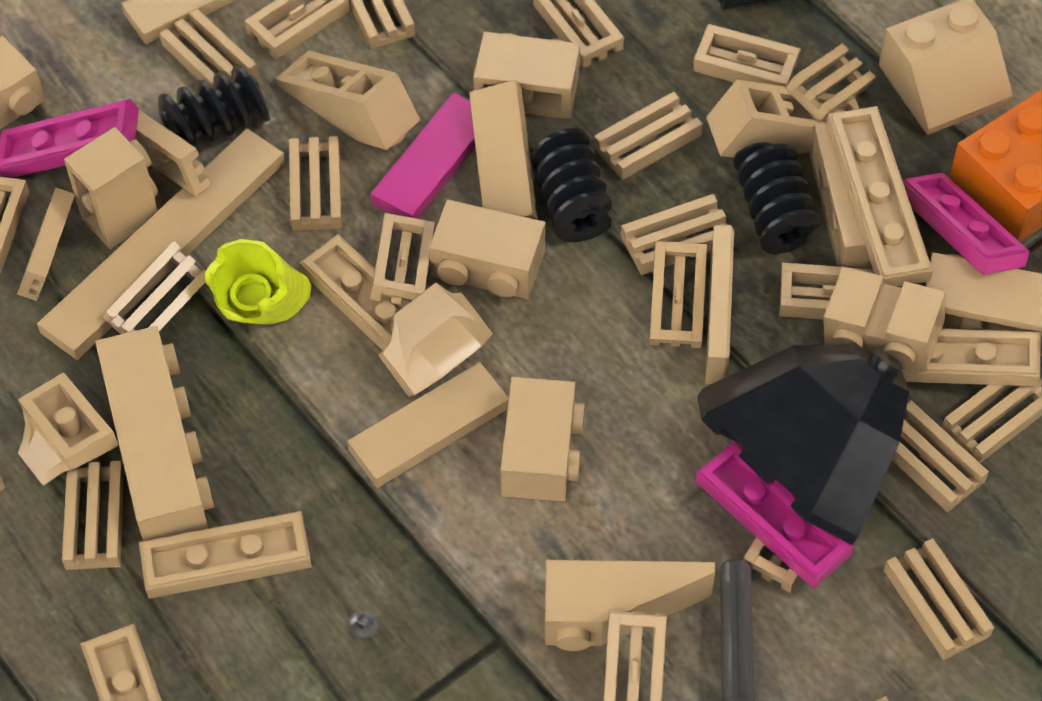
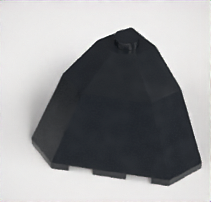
(817, 424)

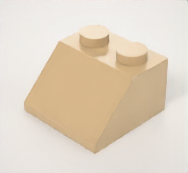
(946, 65)

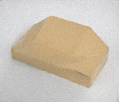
(432, 338)
(61, 430)

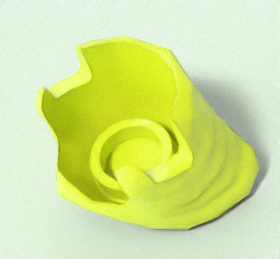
(255, 283)

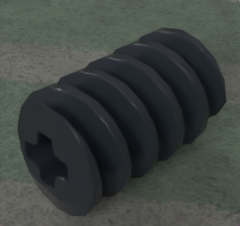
(213, 106)
(572, 185)
(776, 196)

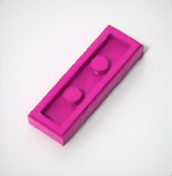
(48, 142)
(428, 161)
(965, 224)
(768, 516)

